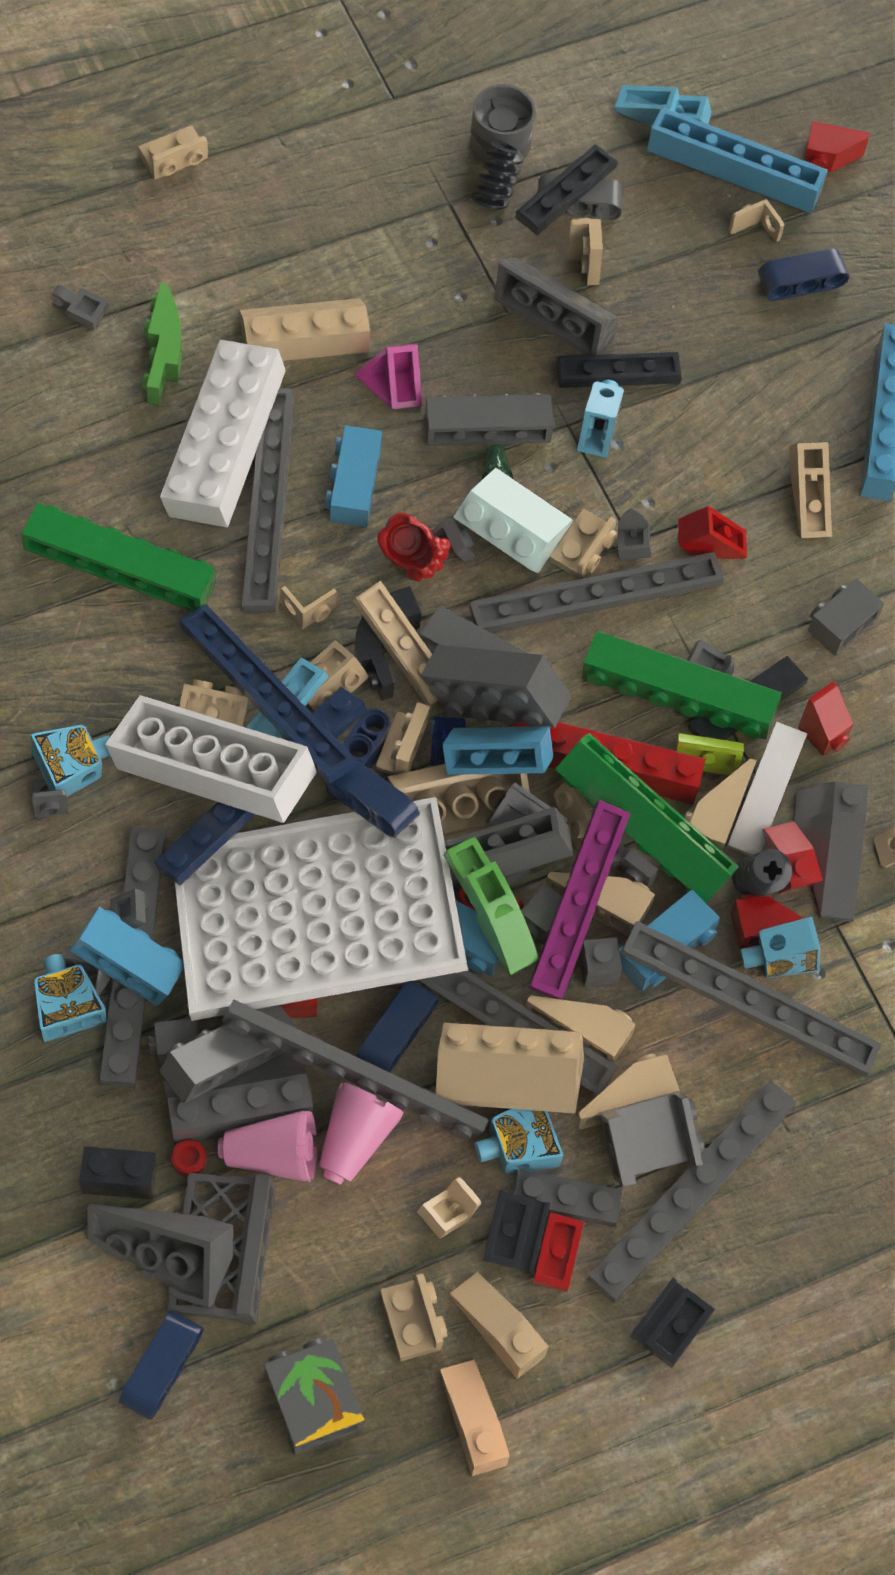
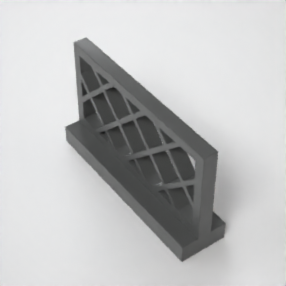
(253, 1240)

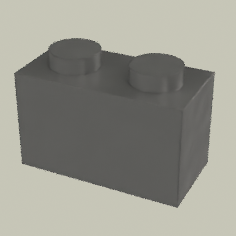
(845, 616)

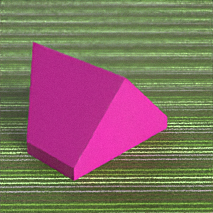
(394, 376)

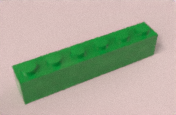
(118, 557)
(681, 685)
(652, 821)

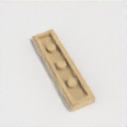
(397, 636)

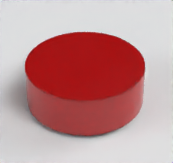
(188, 1157)

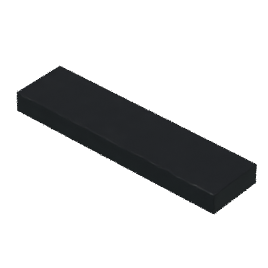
(566, 189)
(621, 368)
(782, 676)

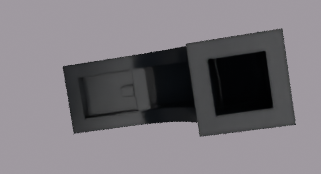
(369, 647)

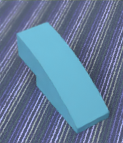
(645, 103)

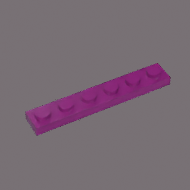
(579, 900)

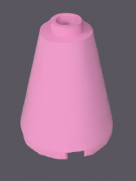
(355, 1132)
(273, 1147)

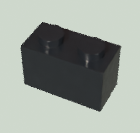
(118, 1173)

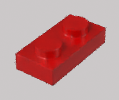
(558, 1252)

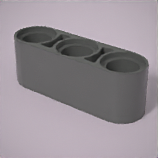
(601, 202)

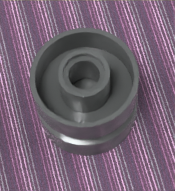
(502, 115)

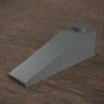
(834, 824)
(174, 1248)

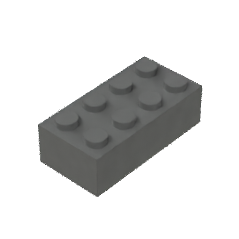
(496, 686)

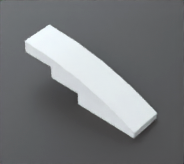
(767, 789)

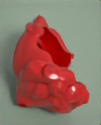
(413, 546)

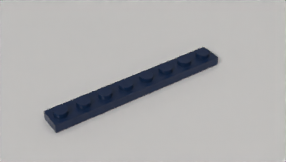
(267, 692)
(225, 821)

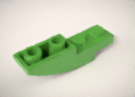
(163, 343)
(495, 905)

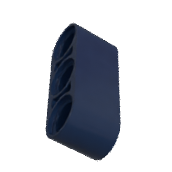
(803, 274)
(367, 741)
(375, 800)
(398, 1026)
(161, 1365)

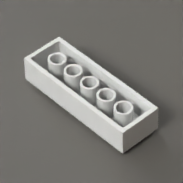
(223, 433)
(212, 758)

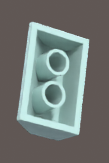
(513, 519)

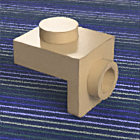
(450, 1208)

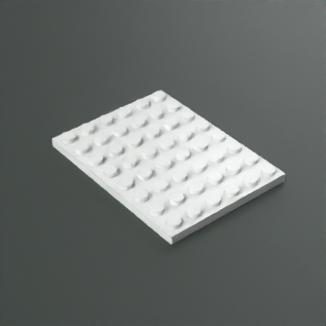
(318, 912)

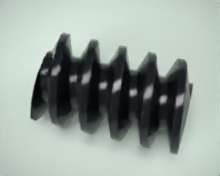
(500, 176)
(762, 873)

